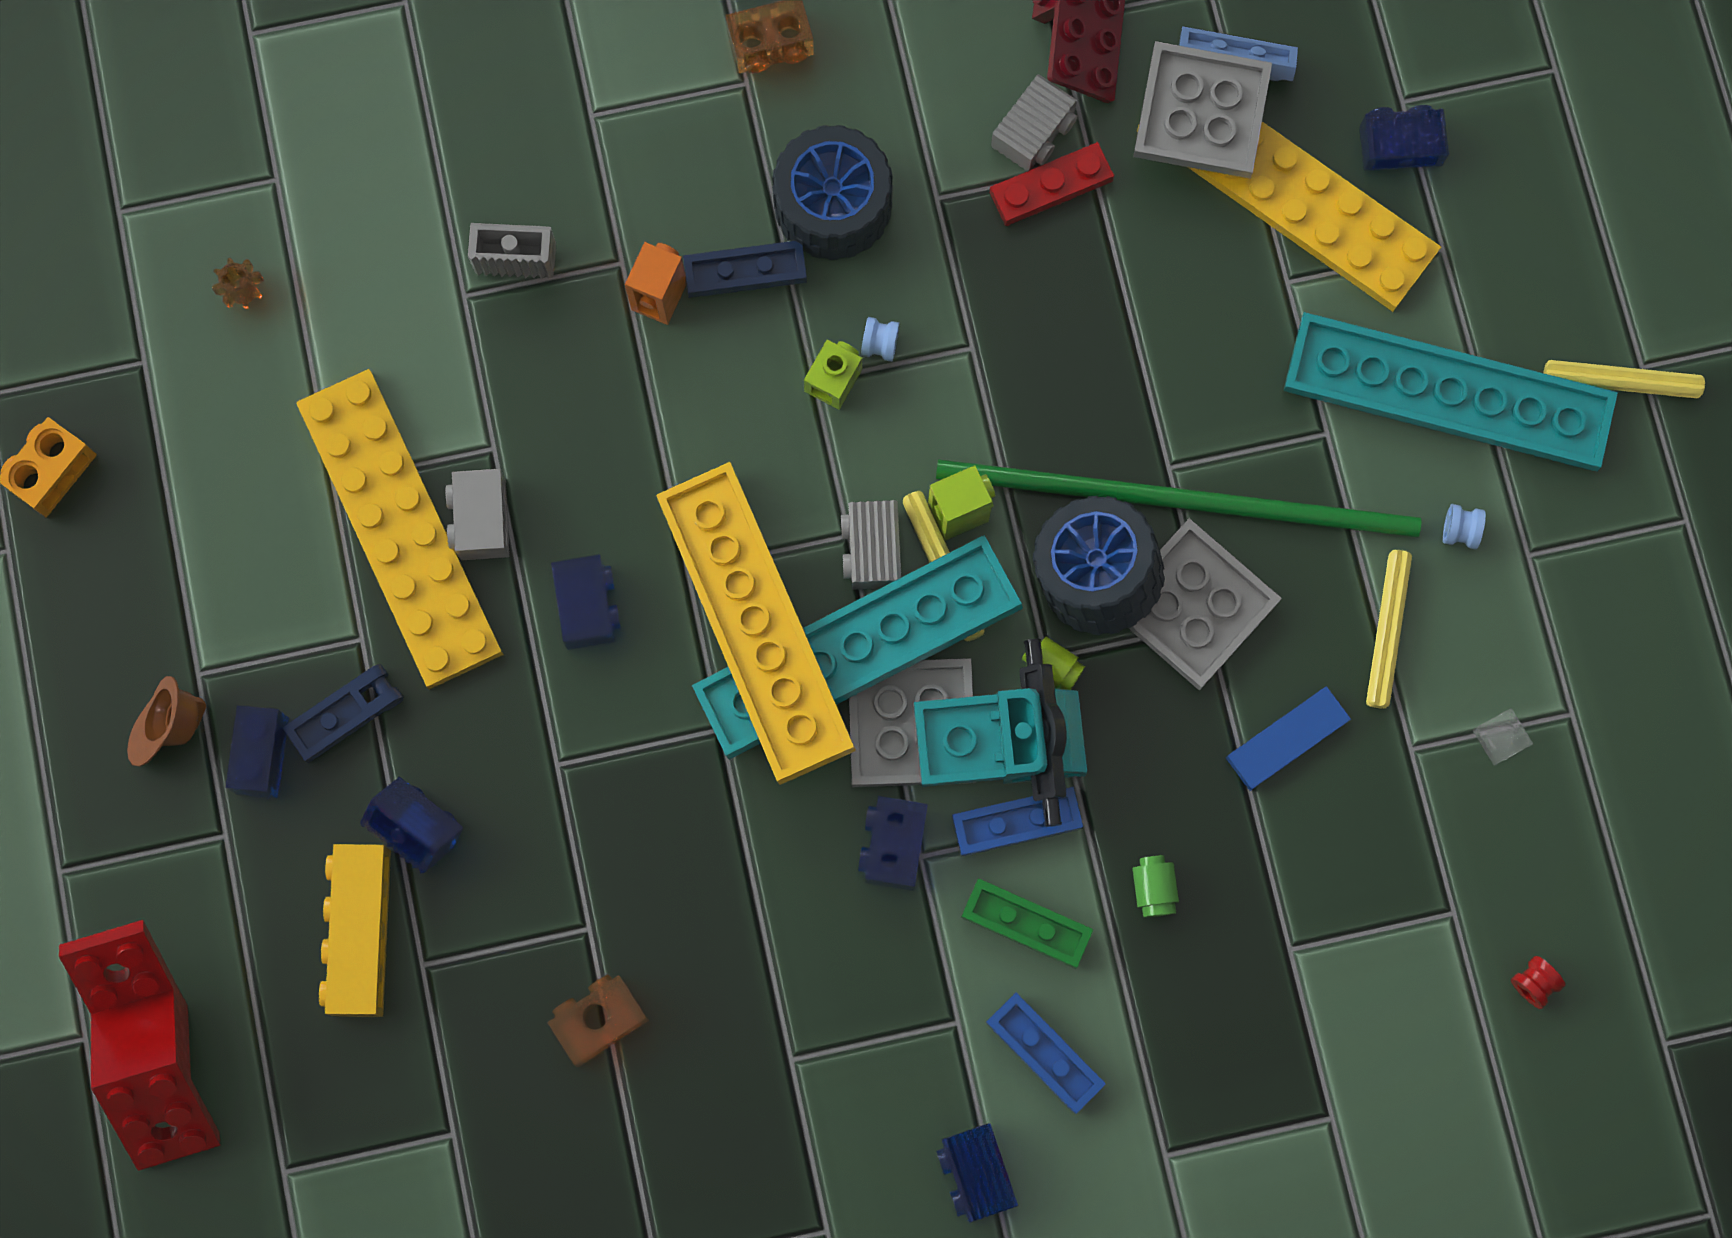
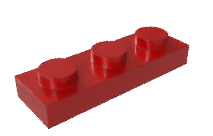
(1051, 184)

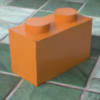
(656, 282)

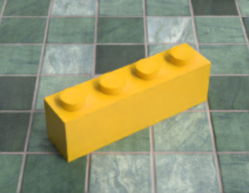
(356, 930)

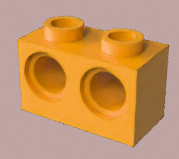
(54, 473)

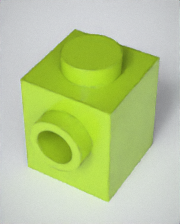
(833, 373)

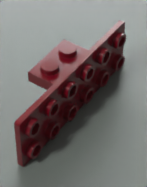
(1083, 44)

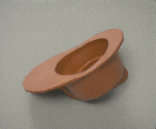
(165, 721)

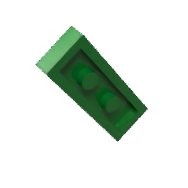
(1027, 923)

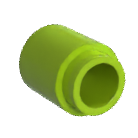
(1064, 664)

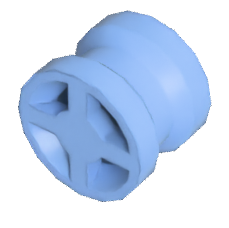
(880, 339)
(1464, 526)

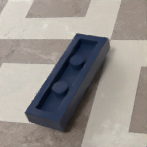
(744, 269)

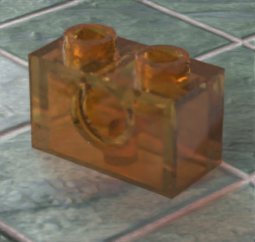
(623, 1018)

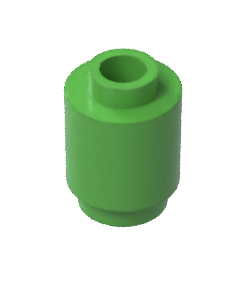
(1155, 886)

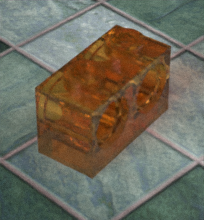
(766, 25)

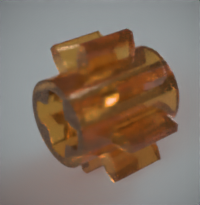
(227, 283)

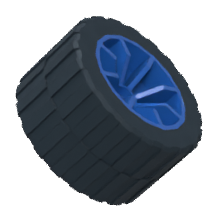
(832, 191)
(1099, 565)

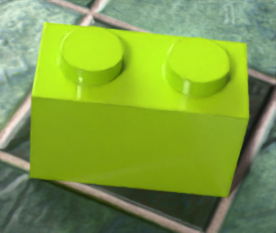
(961, 502)

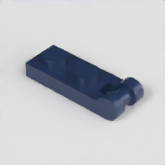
(342, 713)

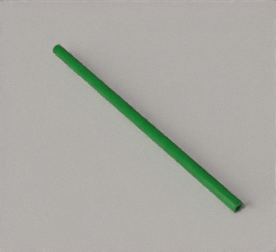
(1190, 499)

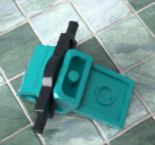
(1006, 736)

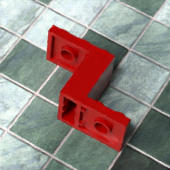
(139, 1045)

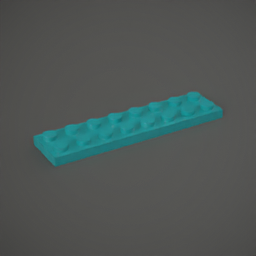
(1451, 391)
(882, 634)

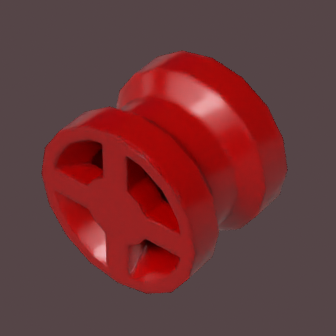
(1538, 982)

